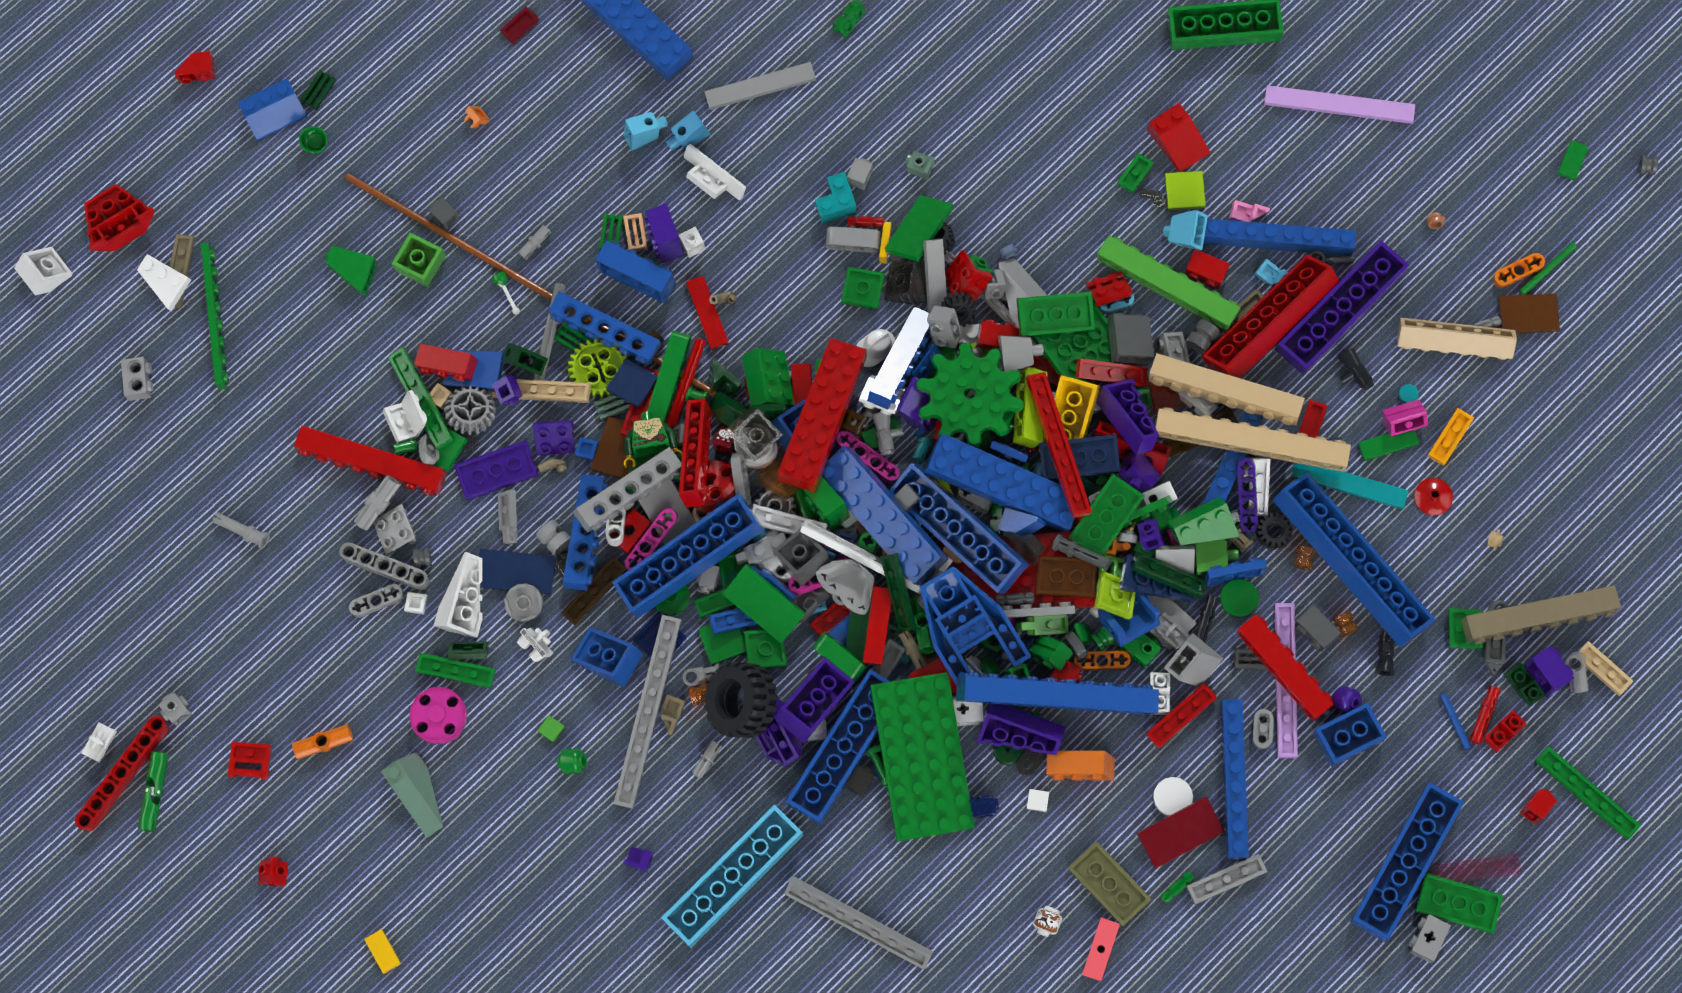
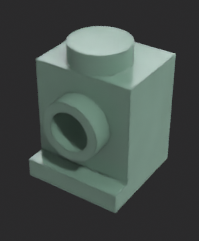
(921, 170)

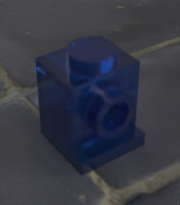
(983, 806)

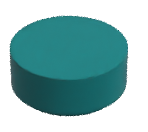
(1408, 393)

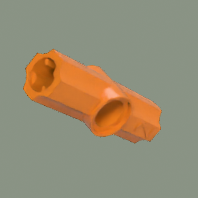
(311, 744)

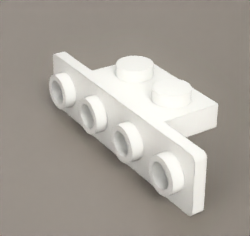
(711, 176)

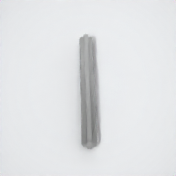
(549, 333)

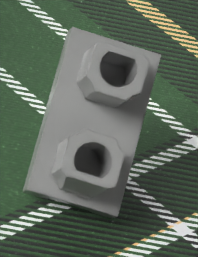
(1171, 631)

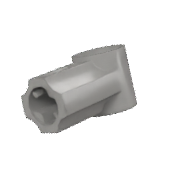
(1579, 683)

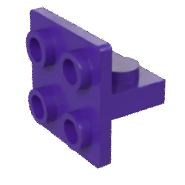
(554, 437)

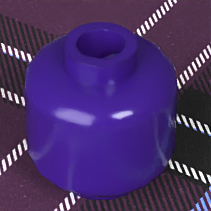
(1346, 699)

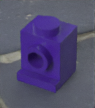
(507, 390)
(1150, 534)

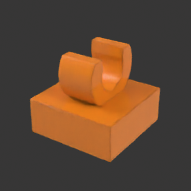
(477, 115)

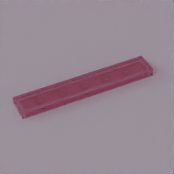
(1477, 868)

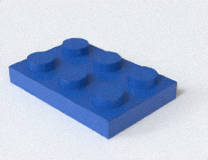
(1235, 570)

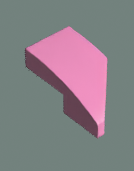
(1245, 212)

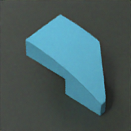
(1270, 273)

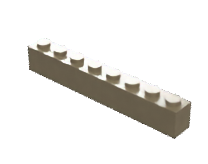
(1541, 614)

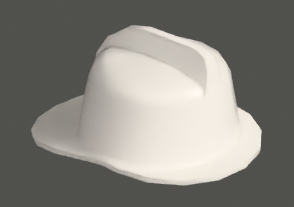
(878, 346)

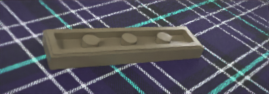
(182, 258)

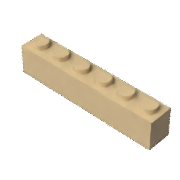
(1456, 338)

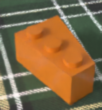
(1081, 765)

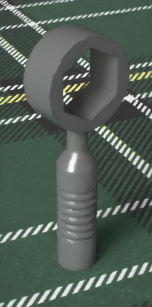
(1334, 259)

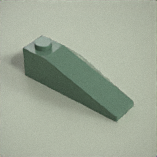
(413, 786)

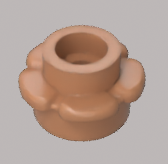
(1435, 220)

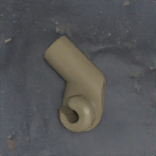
(553, 463)

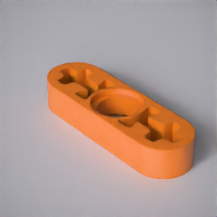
(1533, 269)
(1096, 654)

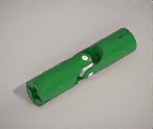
(153, 787)

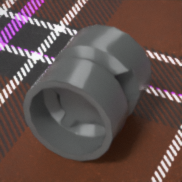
(1204, 334)

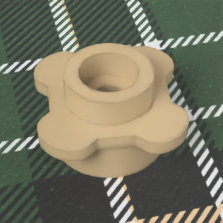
(1495, 539)

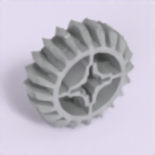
(485, 411)

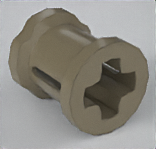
(1243, 547)

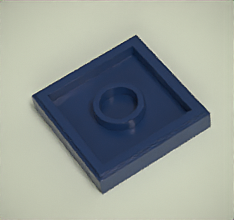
(632, 383)

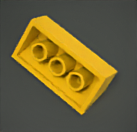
(1075, 405)

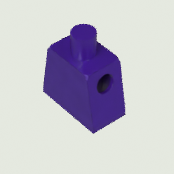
(1138, 472)

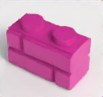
(1405, 417)

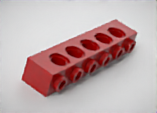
(695, 453)

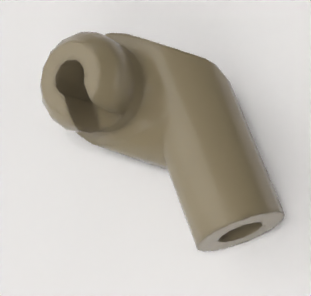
(727, 296)

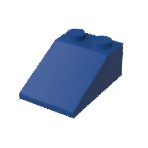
(607, 656)

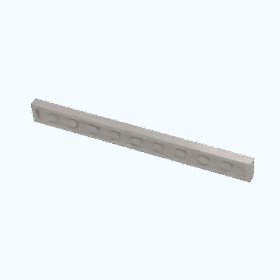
(647, 712)

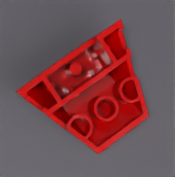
(115, 219)

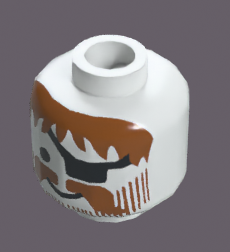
(1047, 921)

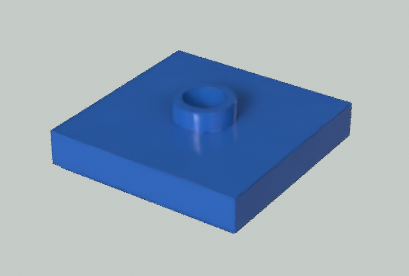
(1010, 452)

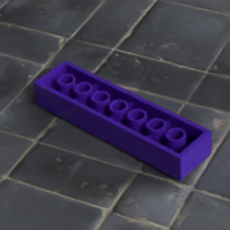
(1342, 307)

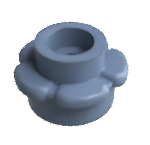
(1008, 252)

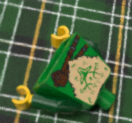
(649, 437)

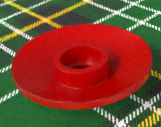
(1429, 504)

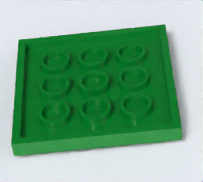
(1065, 348)

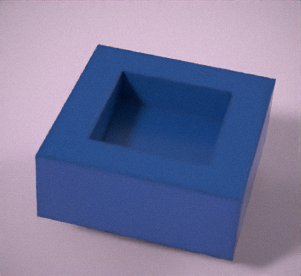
(586, 449)

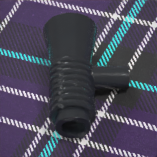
(1356, 369)
(1386, 653)

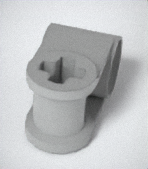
(974, 501)

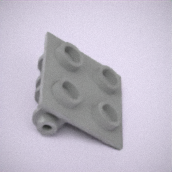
(394, 529)

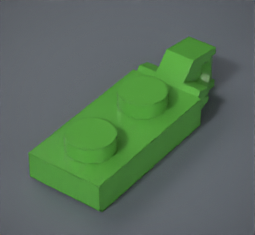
(1044, 624)

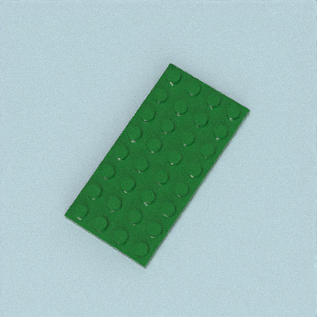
(922, 756)

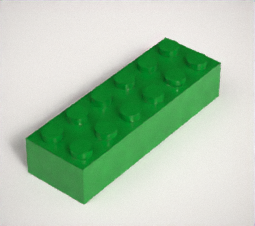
(1224, 24)

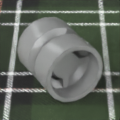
(554, 537)

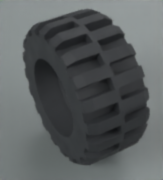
(758, 700)

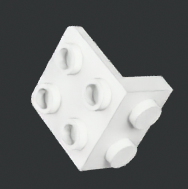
(406, 418)

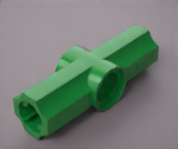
(922, 632)

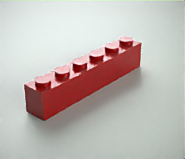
(1285, 668)

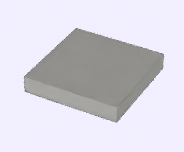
(1177, 556)

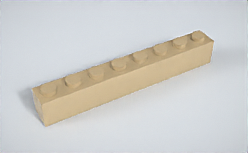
(1226, 389)

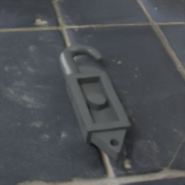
(1495, 650)

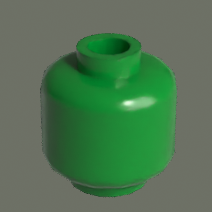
(572, 761)

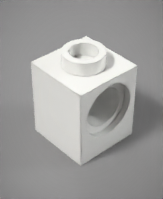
(692, 242)

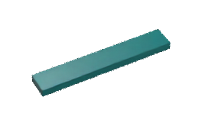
(1354, 485)

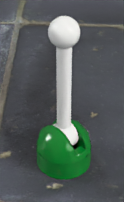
(500, 280)

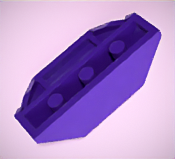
(778, 742)

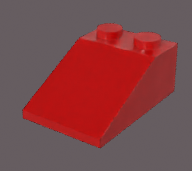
(1178, 137)

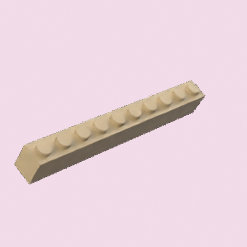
(1252, 440)

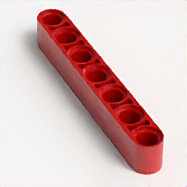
(113, 776)

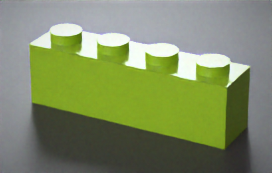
(1027, 424)

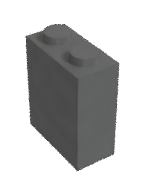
(1130, 339)

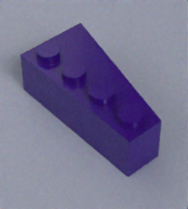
(1020, 729)

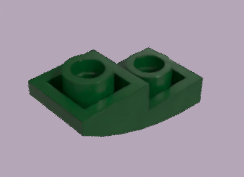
(1524, 685)

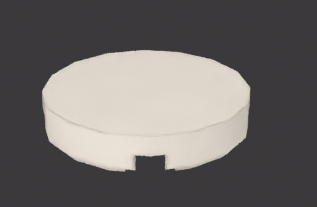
(1172, 795)

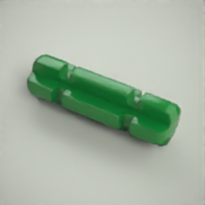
(1177, 887)

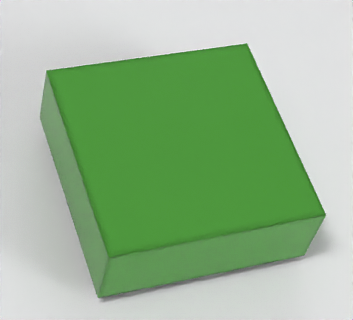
(551, 729)

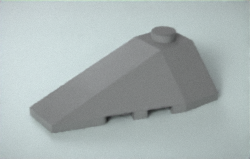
(1018, 285)

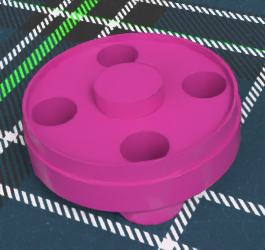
(438, 715)

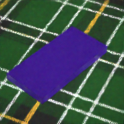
(496, 470)

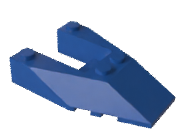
(964, 616)

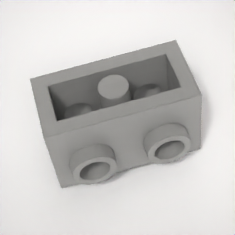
(944, 326)

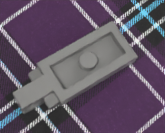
(507, 516)
(760, 551)

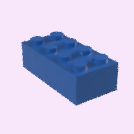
(635, 271)

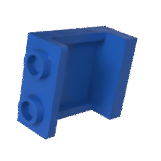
(1144, 619)

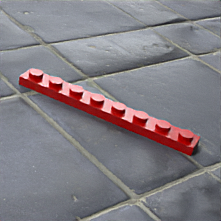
(1058, 445)

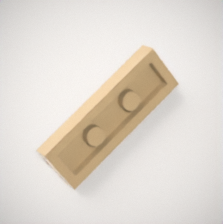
(1605, 669)

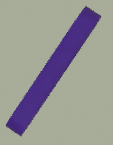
(1247, 495)

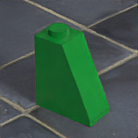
(352, 267)

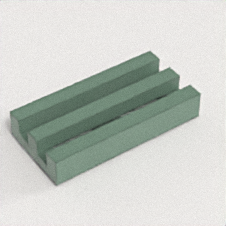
(612, 413)

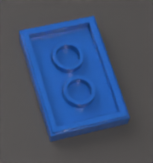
(486, 372)

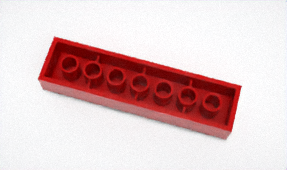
(1271, 317)
(822, 415)

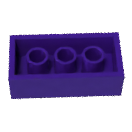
(814, 700)

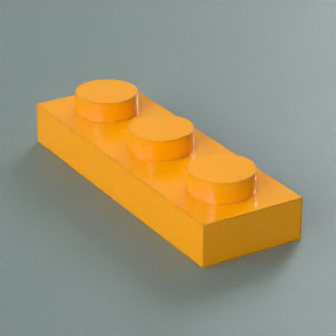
(1450, 436)

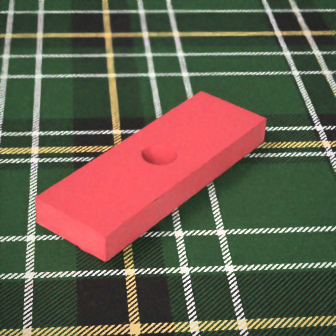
(1105, 938)

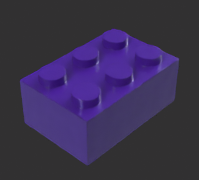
(663, 233)

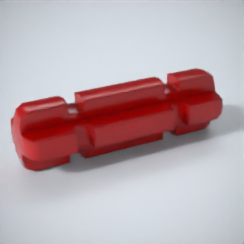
(866, 221)

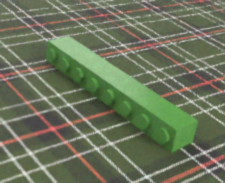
(1168, 283)

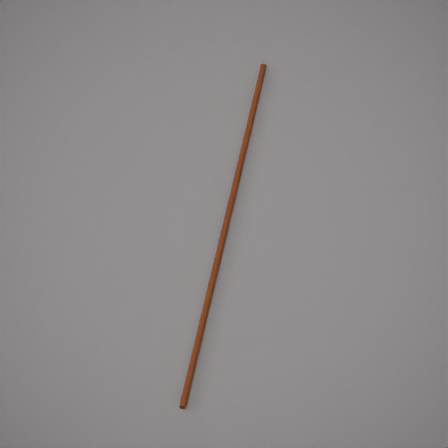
(491, 261)

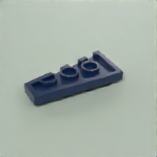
(1138, 583)

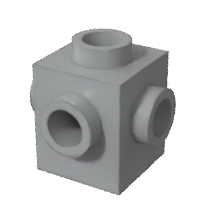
(174, 708)

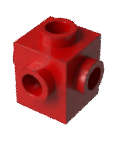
(273, 872)

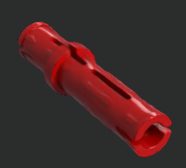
(1484, 716)

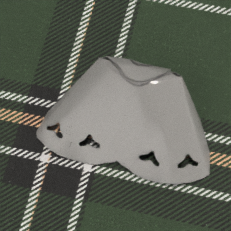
(850, 582)

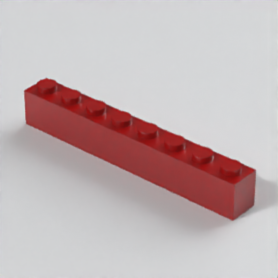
(369, 460)

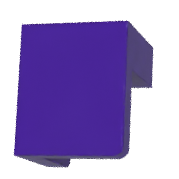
(639, 859)

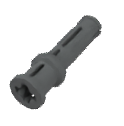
(1073, 549)

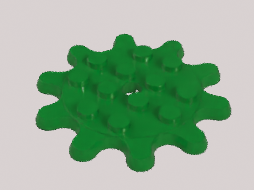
(973, 414)

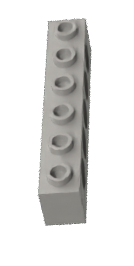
(666, 460)

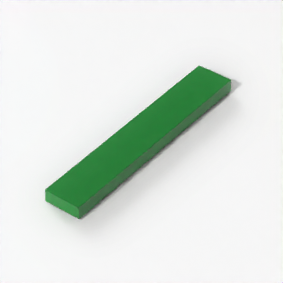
(412, 381)
(1587, 793)

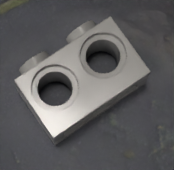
(132, 380)

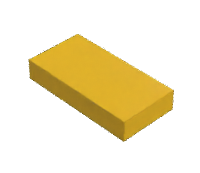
(886, 234)
(382, 951)

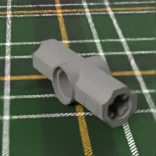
(377, 502)

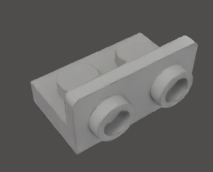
(1172, 346)

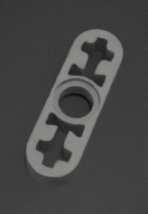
(365, 611)

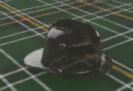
(1026, 546)

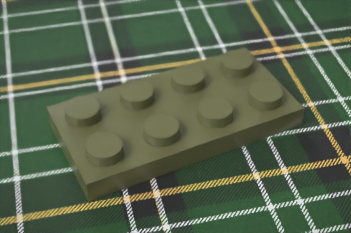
(1109, 884)

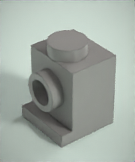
(709, 580)

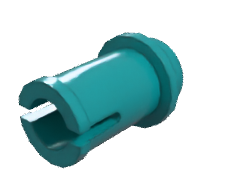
(922, 448)

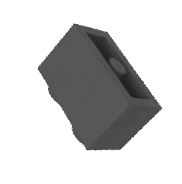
(1316, 629)

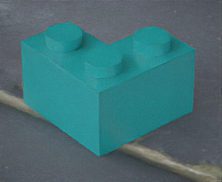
(839, 203)

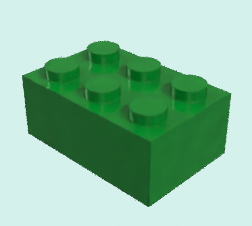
(768, 377)

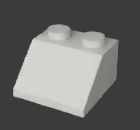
(42, 270)

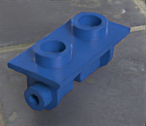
(923, 368)

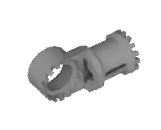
(701, 674)

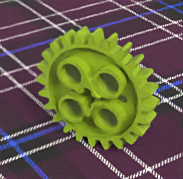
(582, 373)

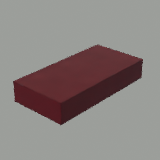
(519, 25)

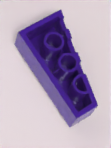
(1128, 415)

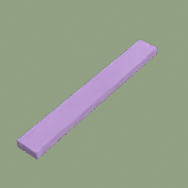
(1339, 104)
(1285, 706)

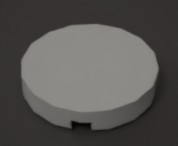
(523, 602)

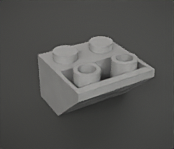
(1193, 662)

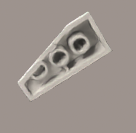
(461, 603)

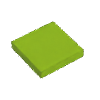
(1185, 190)
(1111, 598)

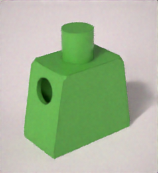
(1212, 554)

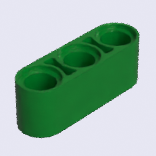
(840, 656)

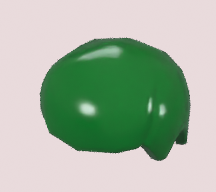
(313, 140)

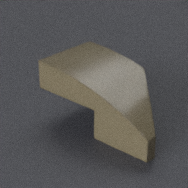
(671, 712)

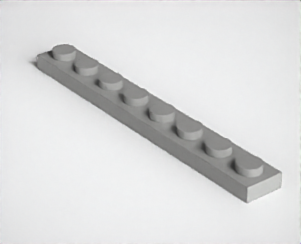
(858, 922)

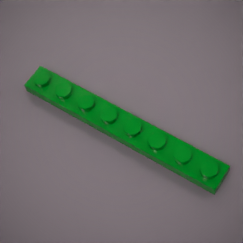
(215, 322)

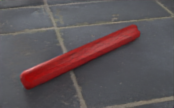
(685, 382)

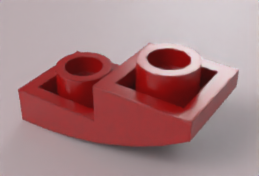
(1504, 731)

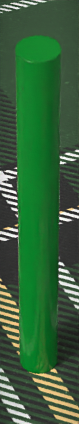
(1548, 268)

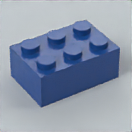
(1349, 735)

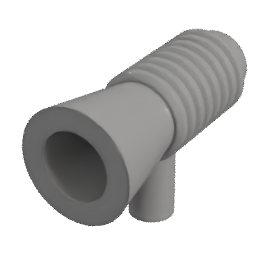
(884, 434)

